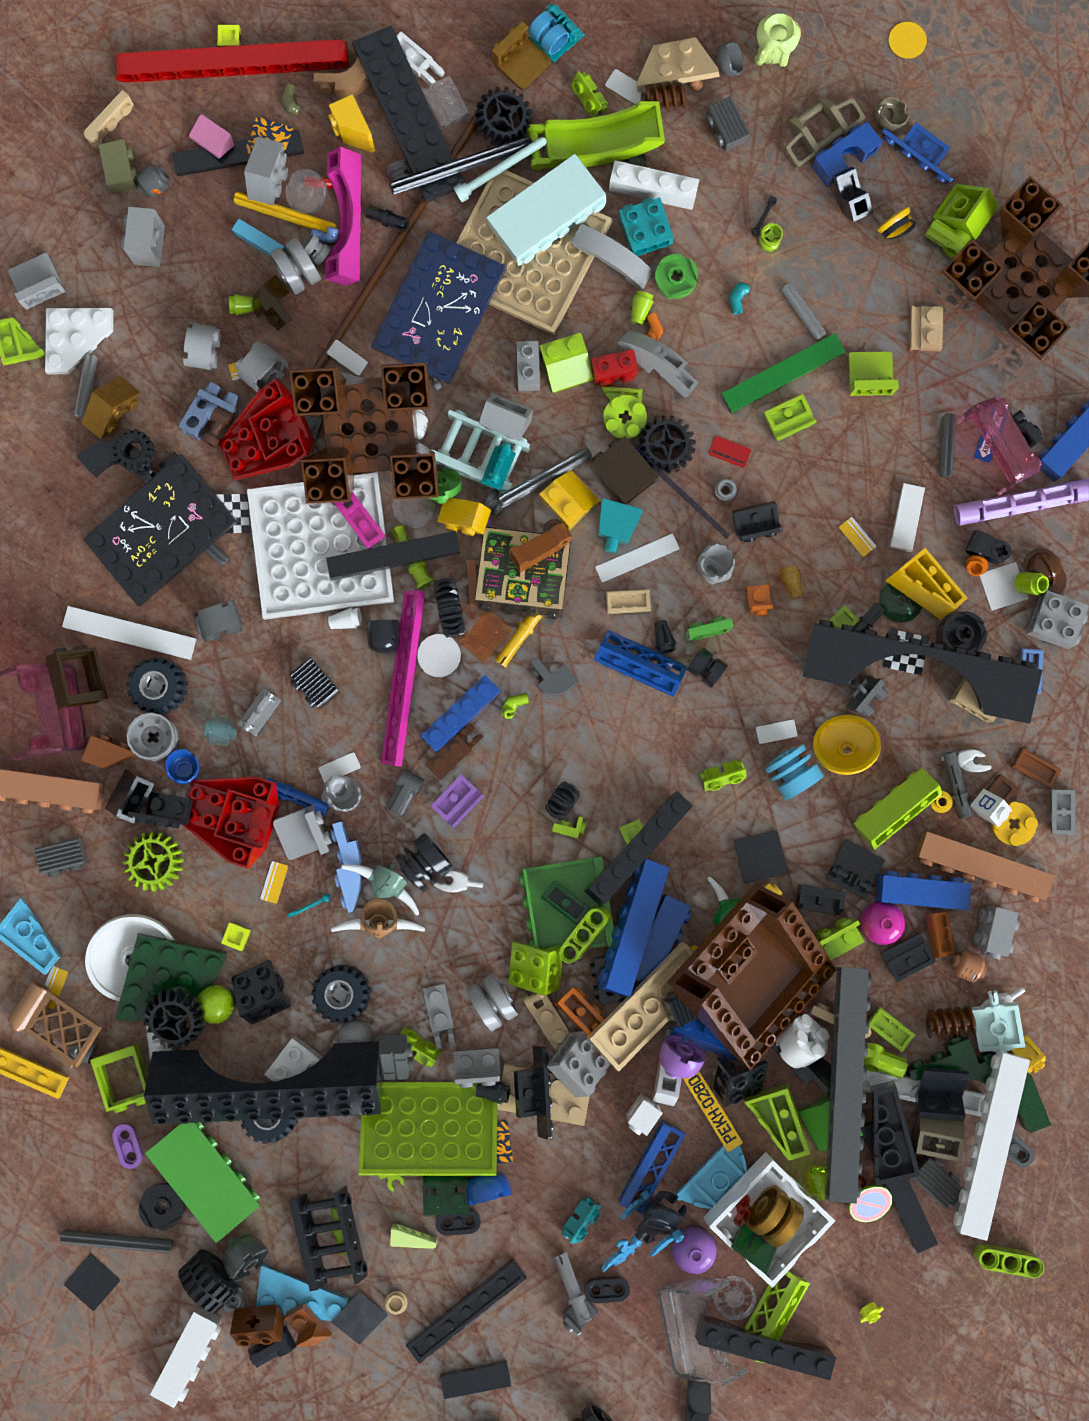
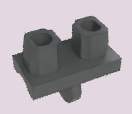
(864, 693)

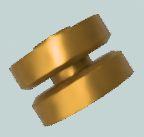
(775, 1216)

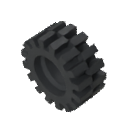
(133, 437)

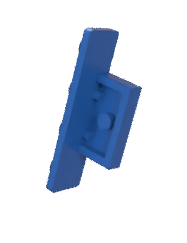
(924, 147)

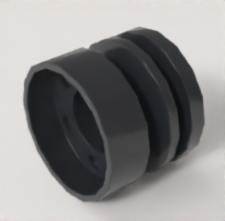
(423, 862)

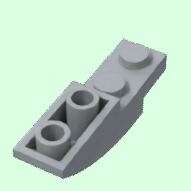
(654, 355)

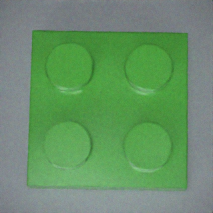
(716, 627)

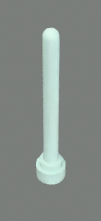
(465, 190)

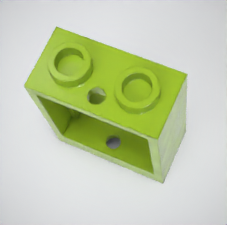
(98, 1064)

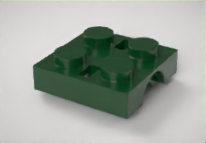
(446, 1198)

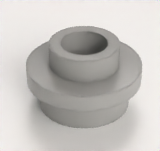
(728, 484)

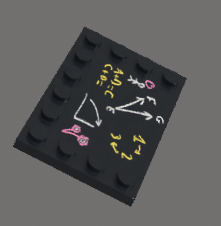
(160, 530)

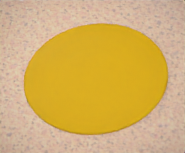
(907, 40)

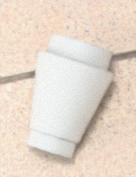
(346, 619)

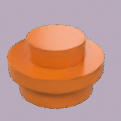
(976, 565)

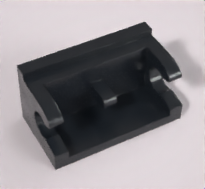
(820, 899)

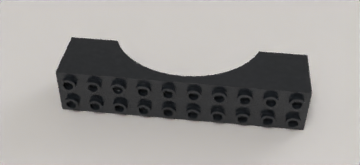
(999, 684)
(339, 1084)

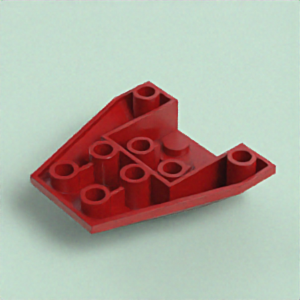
(266, 434)
(234, 816)

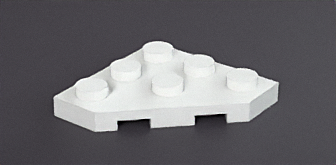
(73, 334)

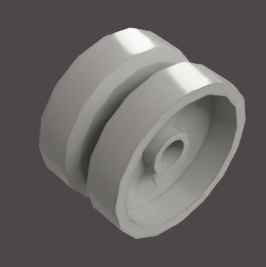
(295, 266)
(494, 1000)

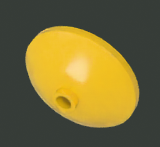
(846, 734)

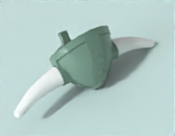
(384, 882)

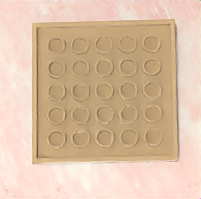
(546, 284)

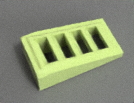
(407, 1237)

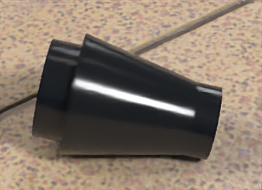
(664, 639)
(496, 1093)

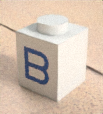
(991, 807)

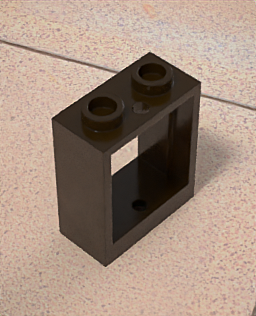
(92, 671)

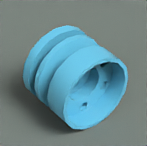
(794, 772)

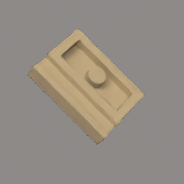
(926, 328)

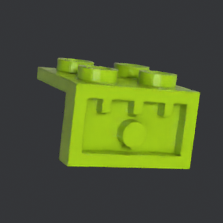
(871, 374)
(840, 937)
(535, 968)

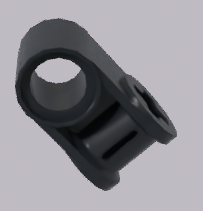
(986, 546)

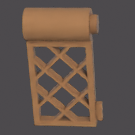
(30, 1010)

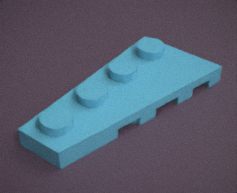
(288, 1292)

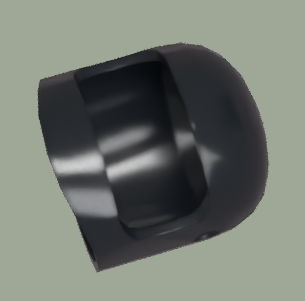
(382, 635)

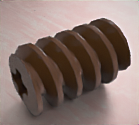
(664, 96)
(950, 1020)

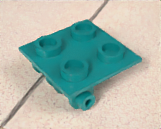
(575, 33)

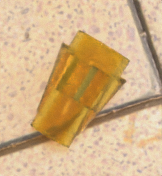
(792, 580)

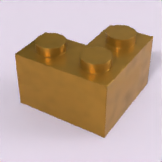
(108, 405)

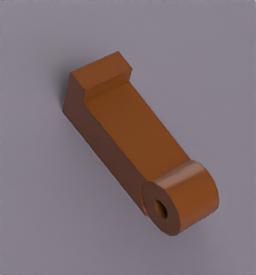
(539, 547)

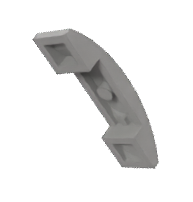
(613, 254)

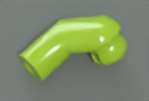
(511, 704)

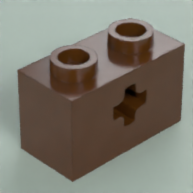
(257, 1325)

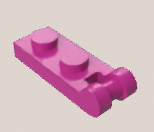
(361, 522)

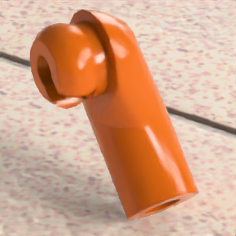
(655, 327)

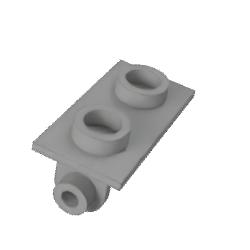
(259, 712)

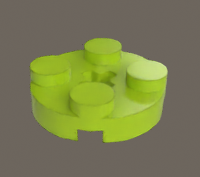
(618, 406)

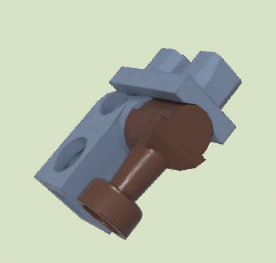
(209, 408)

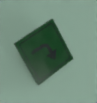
(753, 1248)

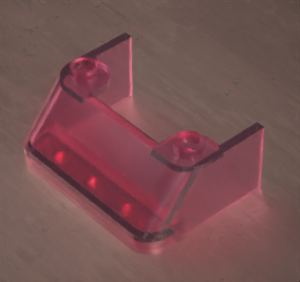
(1004, 441)
(61, 728)

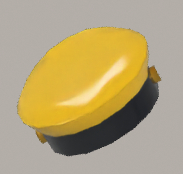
(897, 225)

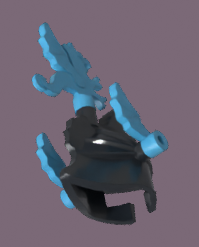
(656, 1220)

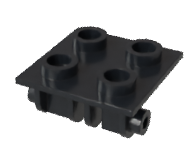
(855, 869)

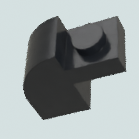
(850, 197)

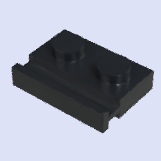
(908, 957)

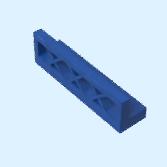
(639, 665)
(647, 1160)

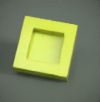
(229, 35)
(236, 936)

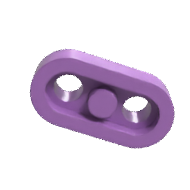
(126, 1145)

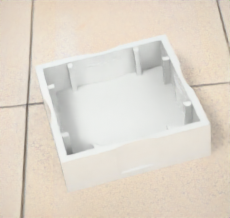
(760, 1176)

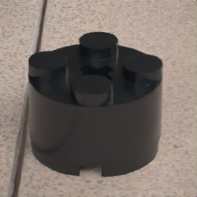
(972, 631)

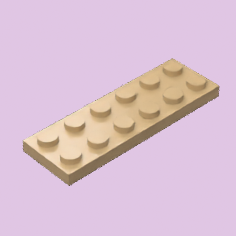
(640, 1014)

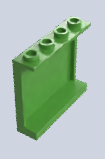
(545, 921)

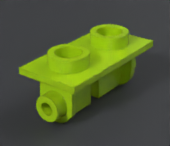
(584, 87)
(733, 773)
(426, 1051)

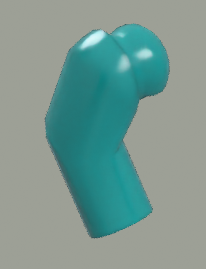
(736, 295)

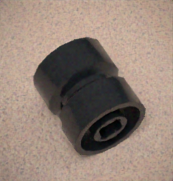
(707, 667)

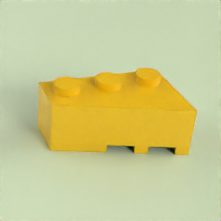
(928, 584)

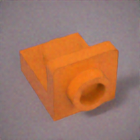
(759, 600)

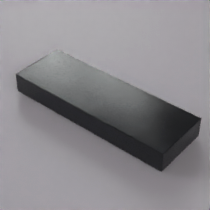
(475, 1380)

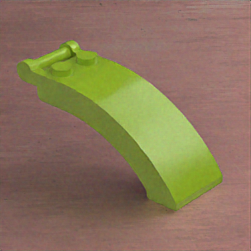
(600, 138)

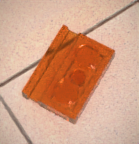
(486, 636)

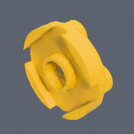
(1026, 826)

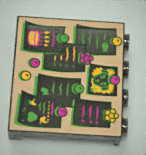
(505, 589)

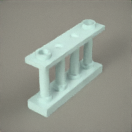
(462, 465)

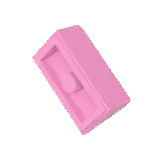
(211, 136)

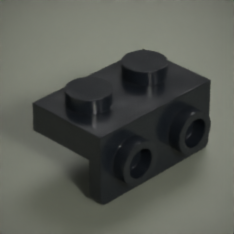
(756, 521)

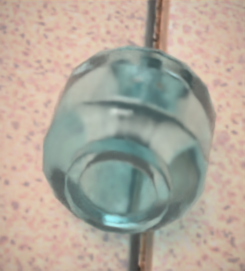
(220, 731)

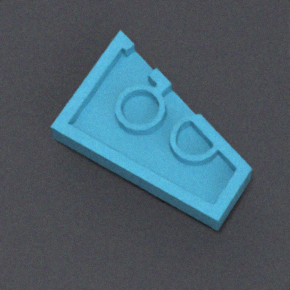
(27, 937)

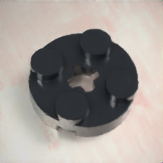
(159, 1219)

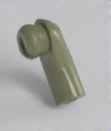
(287, 100)

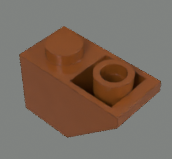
(106, 754)

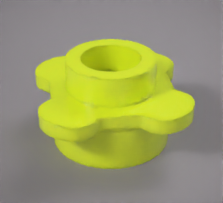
(870, 1313)

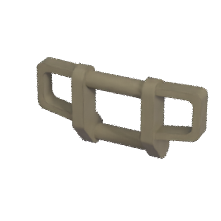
(802, 131)

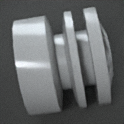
(140, 737)

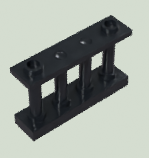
(313, 1252)

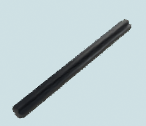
(459, 165)

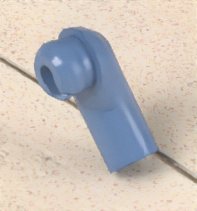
(326, 238)

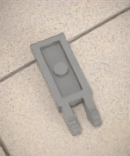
(439, 1013)

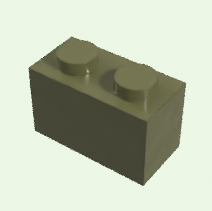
(118, 166)

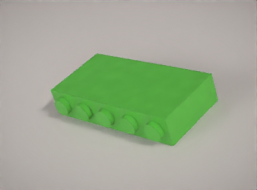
(204, 1179)

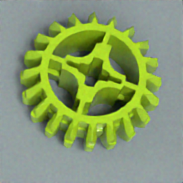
(155, 869)

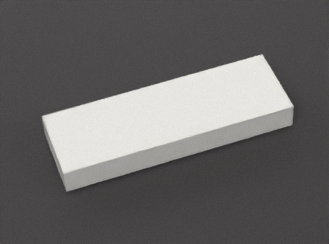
(907, 517)

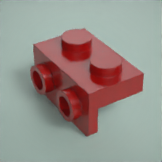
(614, 368)

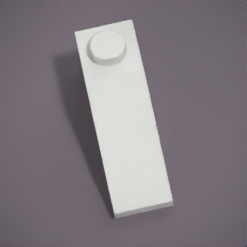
(666, 1088)

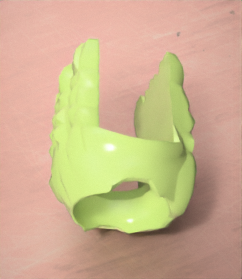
(770, 30)

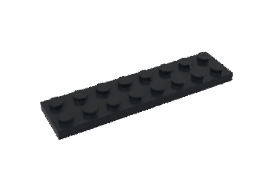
(405, 108)

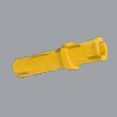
(519, 636)

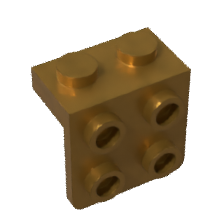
(520, 57)

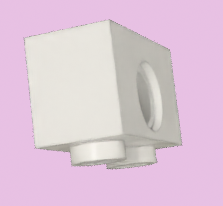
(643, 1115)

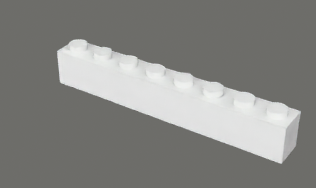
(991, 1145)

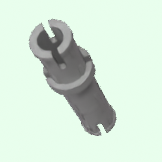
(572, 1288)

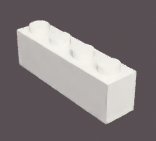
(649, 183)
(186, 1356)

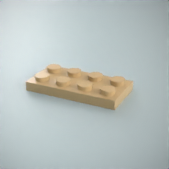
(564, 1105)

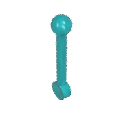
(325, 898)

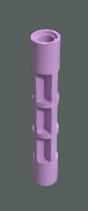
(1021, 502)

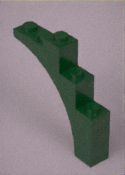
(962, 1056)

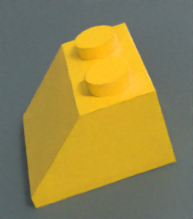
(350, 124)
(568, 499)

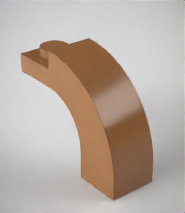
(344, 84)

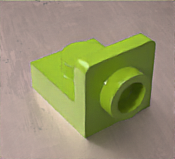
(565, 828)

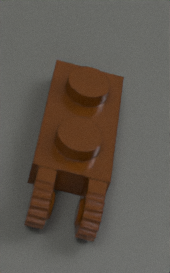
(452, 753)

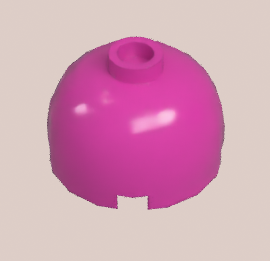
(882, 923)

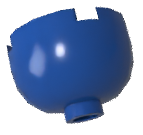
(487, 1188)

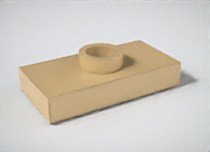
(628, 601)

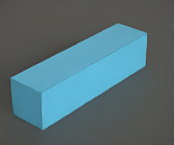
(255, 237)

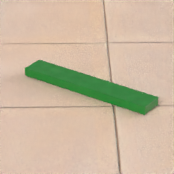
(783, 373)

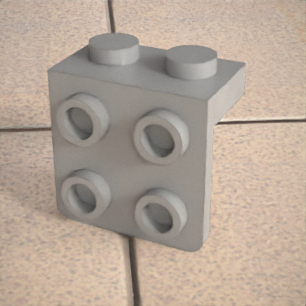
(302, 833)

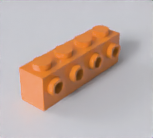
(579, 1011)

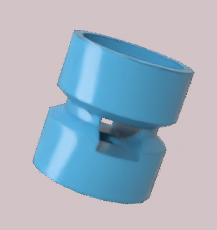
(552, 35)

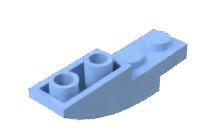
(348, 880)

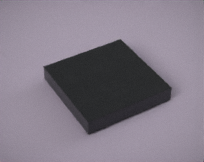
(760, 856)

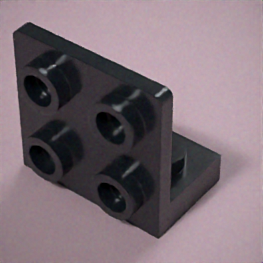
(165, 811)
(258, 993)
(735, 1086)
(941, 1094)

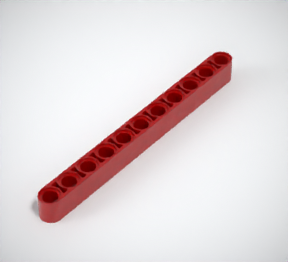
(231, 61)

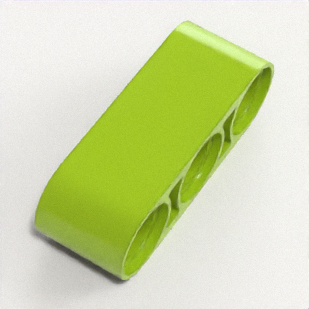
(577, 941)
(1016, 1267)

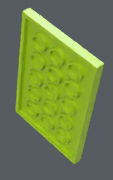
(429, 1132)

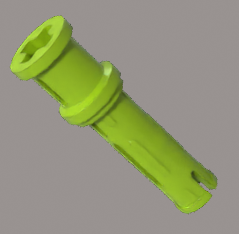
(418, 569)

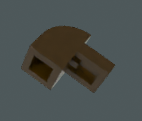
(267, 300)

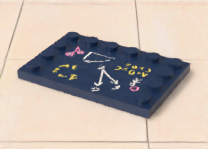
(439, 306)

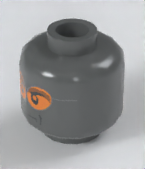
(153, 181)

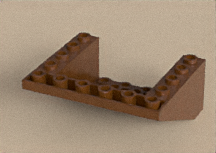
(753, 974)

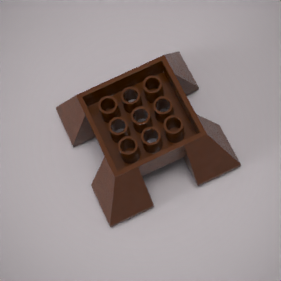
(1023, 243)
(395, 397)

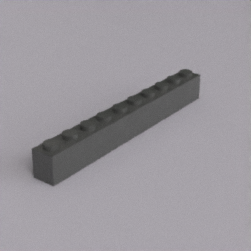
(847, 1085)

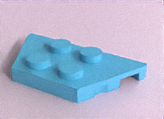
(714, 1178)

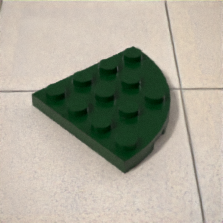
(165, 964)

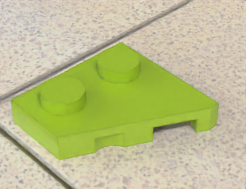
(16, 343)

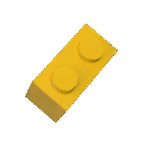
(464, 516)

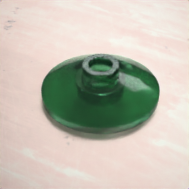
(894, 608)

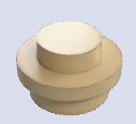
(396, 1302)

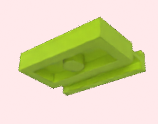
(789, 417)

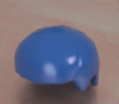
(182, 766)

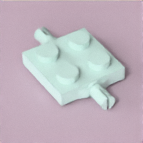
(998, 1025)

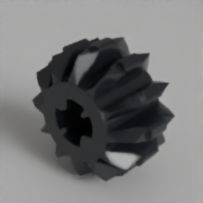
(562, 800)

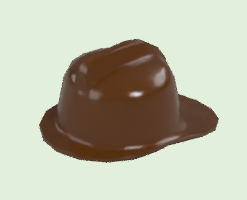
(1047, 563)

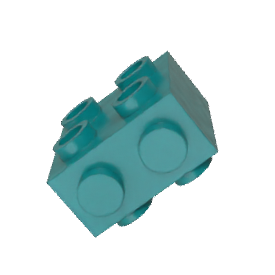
(645, 226)

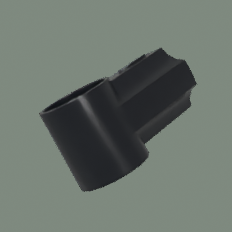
(261, 1353)

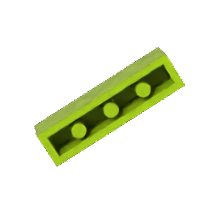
(897, 808)

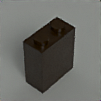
(623, 470)

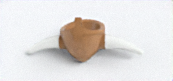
(378, 920)

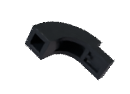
(100, 457)

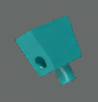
(617, 523)

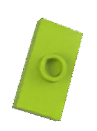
(890, 1029)

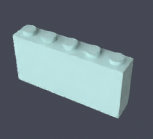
(547, 210)

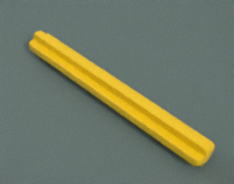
(284, 213)

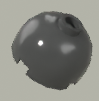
(243, 1255)

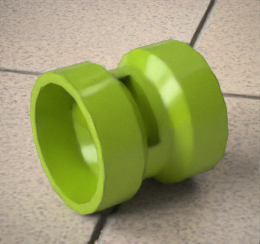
(771, 232)

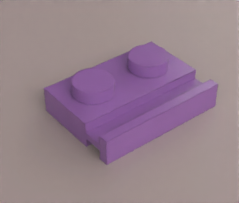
(457, 801)

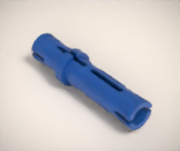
(289, 793)

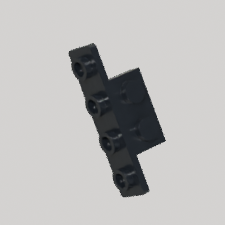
(533, 1092)

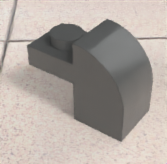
(555, 683)

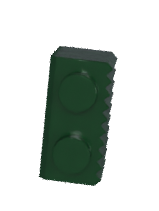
(565, 902)

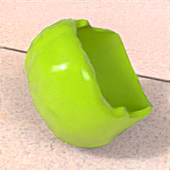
(216, 1003)

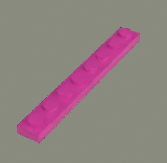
(403, 678)

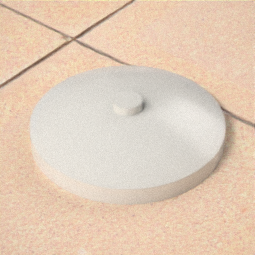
(112, 948)

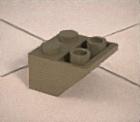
(938, 1138)

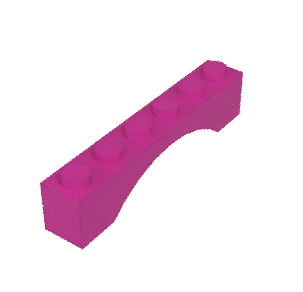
(345, 175)

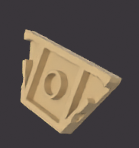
(677, 62)

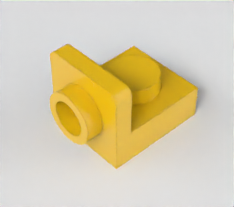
(1031, 1053)

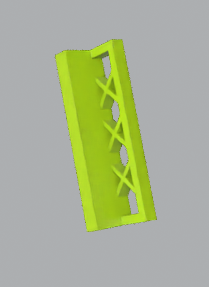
(784, 1309)

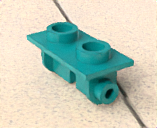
(498, 466)
(577, 1228)

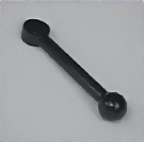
(771, 202)

